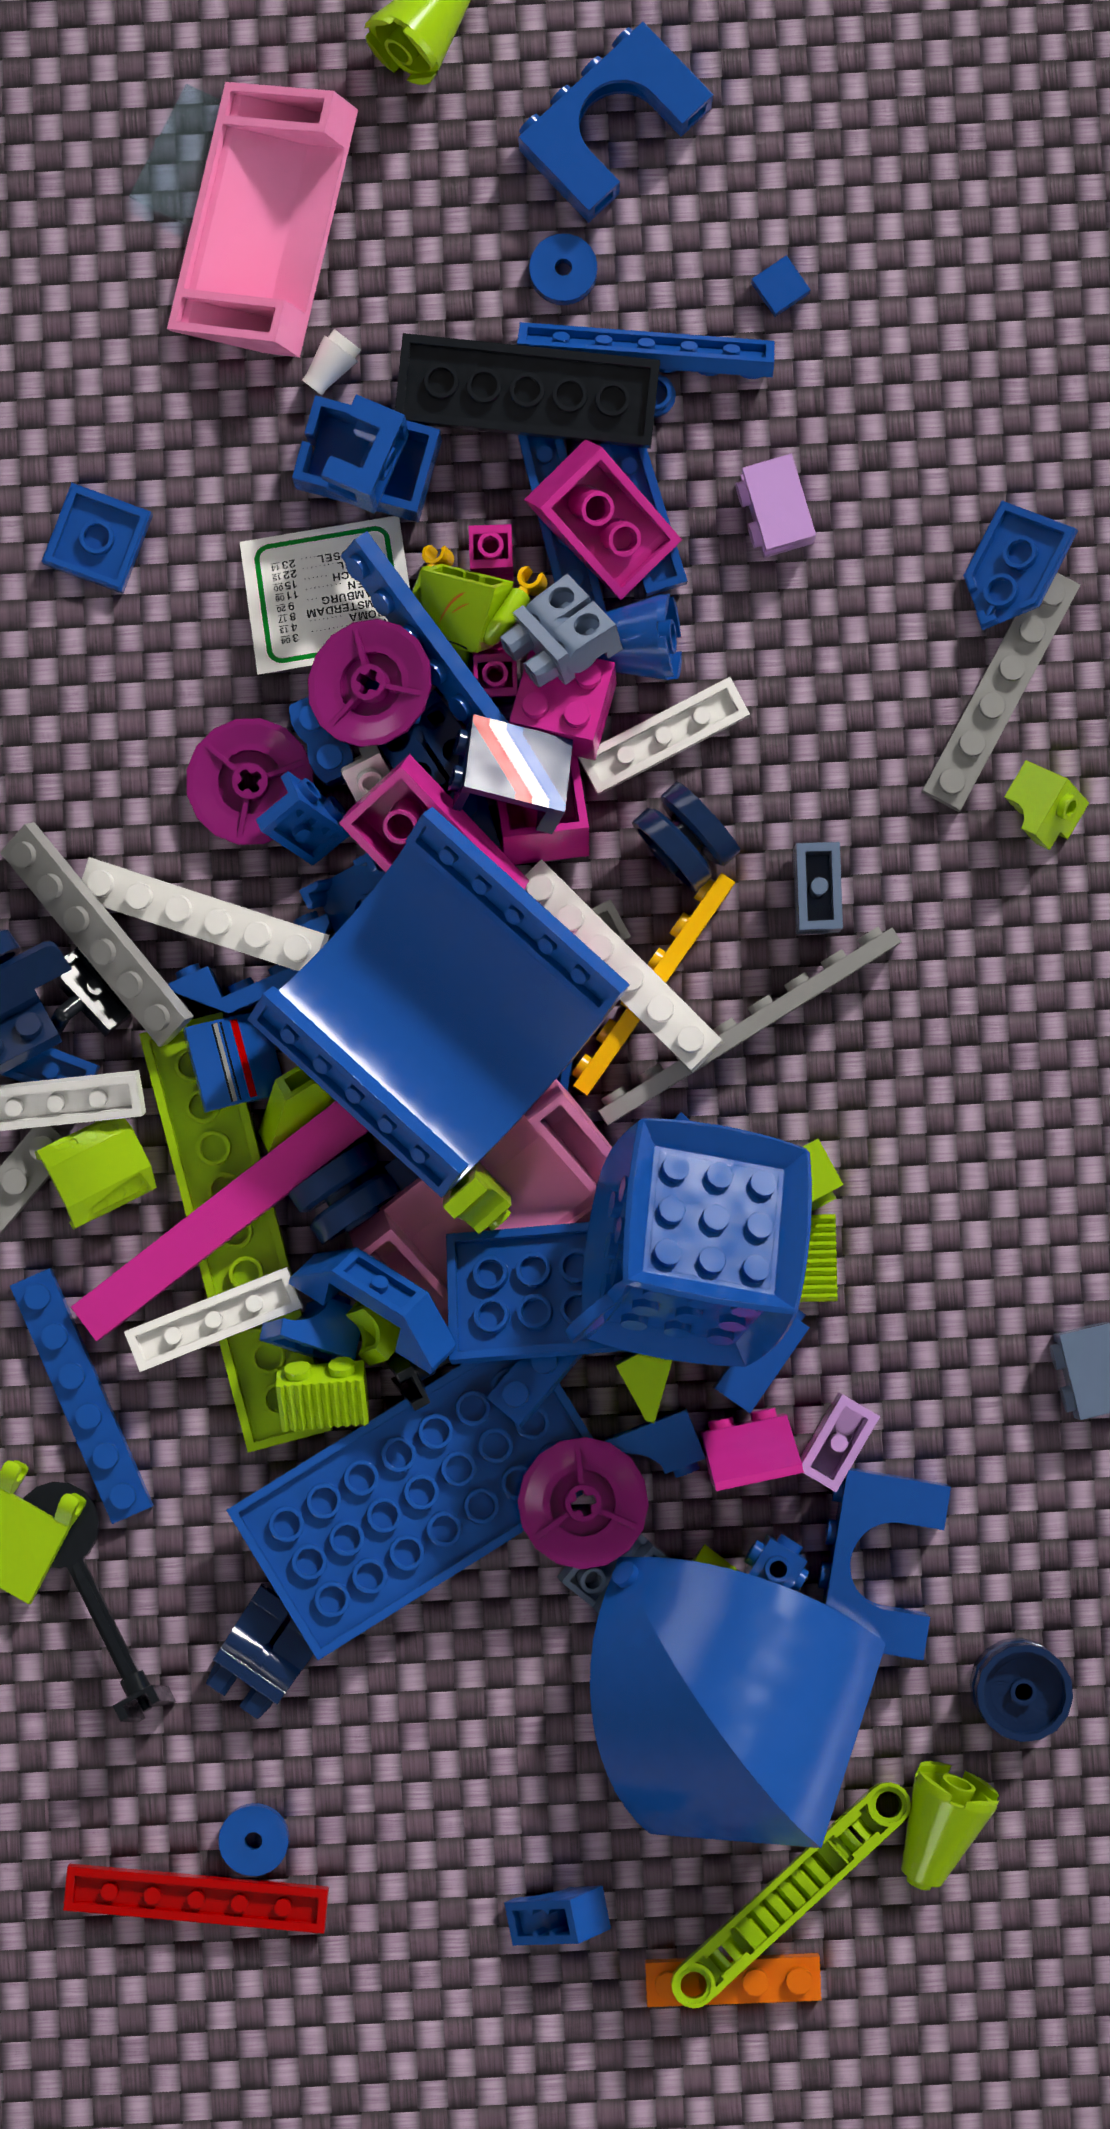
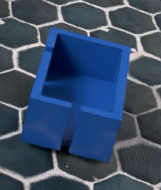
(333, 434)

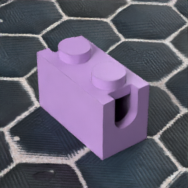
(776, 506)
(837, 1441)

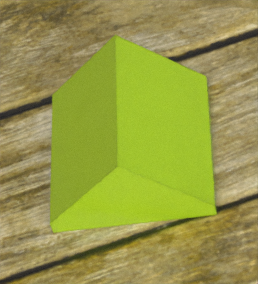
(645, 1380)

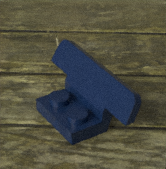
(23, 1019)

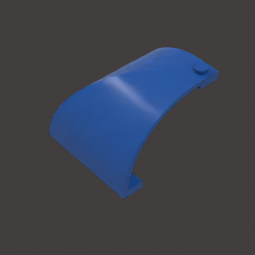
(726, 1701)

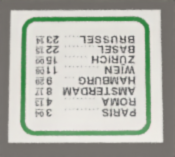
(304, 592)

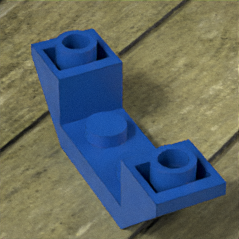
(202, 986)
(423, 1333)

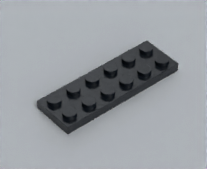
(527, 390)

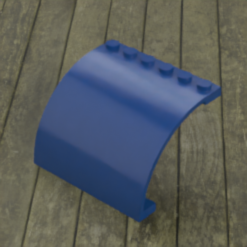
(441, 1005)

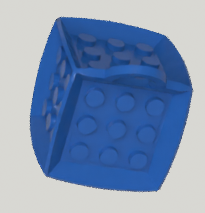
(696, 1243)

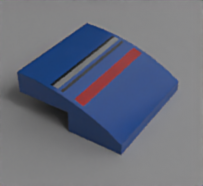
(231, 1062)

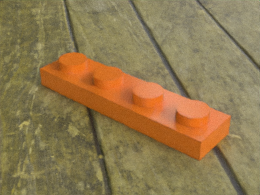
(763, 1981)

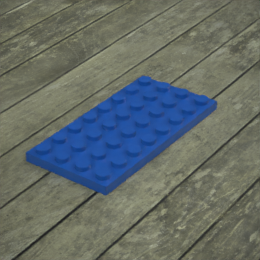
(398, 1504)

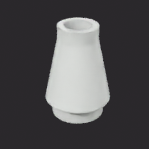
(331, 361)

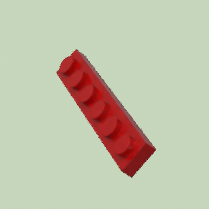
(196, 1898)

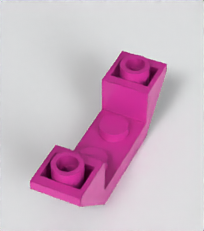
(493, 555)

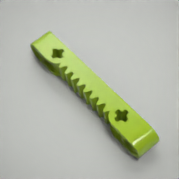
(790, 1895)

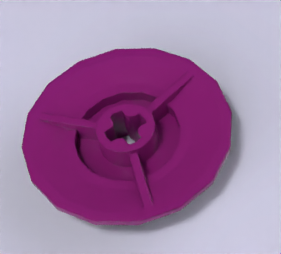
(375, 653)
(218, 769)
(613, 1519)

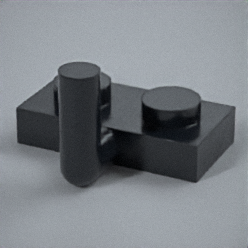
(88, 994)

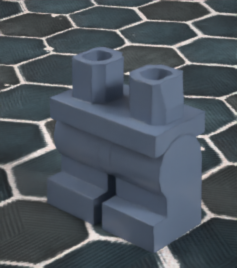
(562, 631)

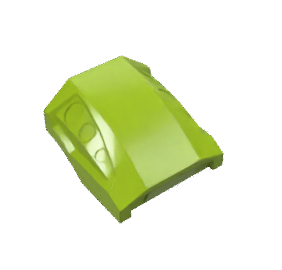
(98, 1169)

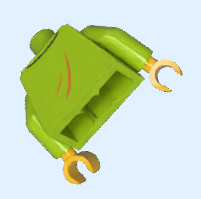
(469, 605)

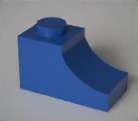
(318, 1333)
(667, 1441)
(558, 1916)

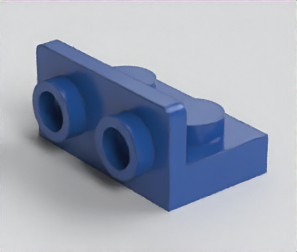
(304, 820)

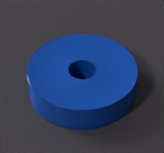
(563, 288)
(249, 1859)

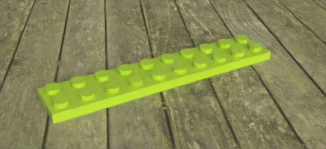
(206, 1157)

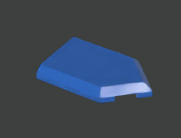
(1015, 563)

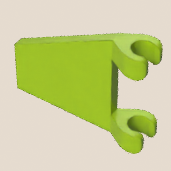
(29, 1534)

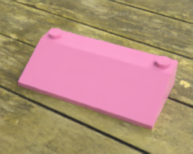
(263, 217)
(543, 1162)

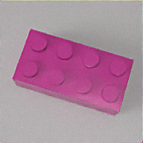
(395, 804)

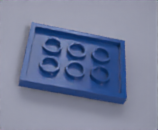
(516, 1293)

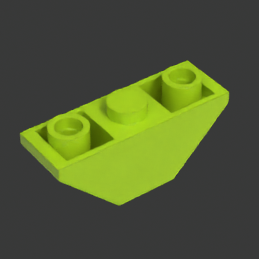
(291, 1105)

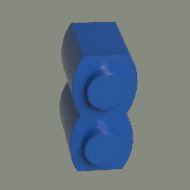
(324, 751)

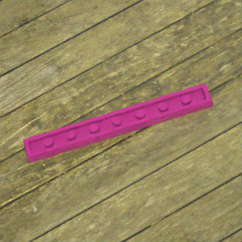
(218, 1220)

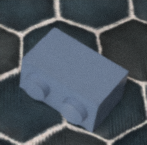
(817, 888)
(1086, 1369)

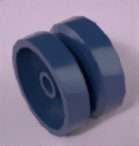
(680, 842)
(347, 1197)
(1038, 1710)

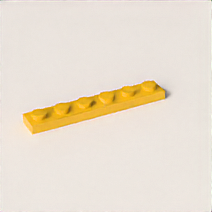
(663, 964)

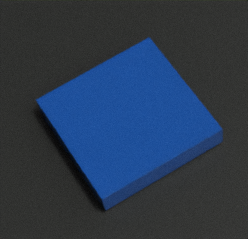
(97, 538)

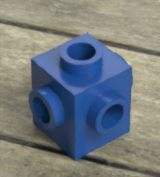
(783, 1549)

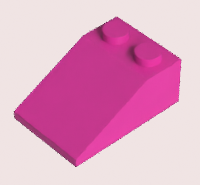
(603, 518)
(526, 845)
(750, 1449)

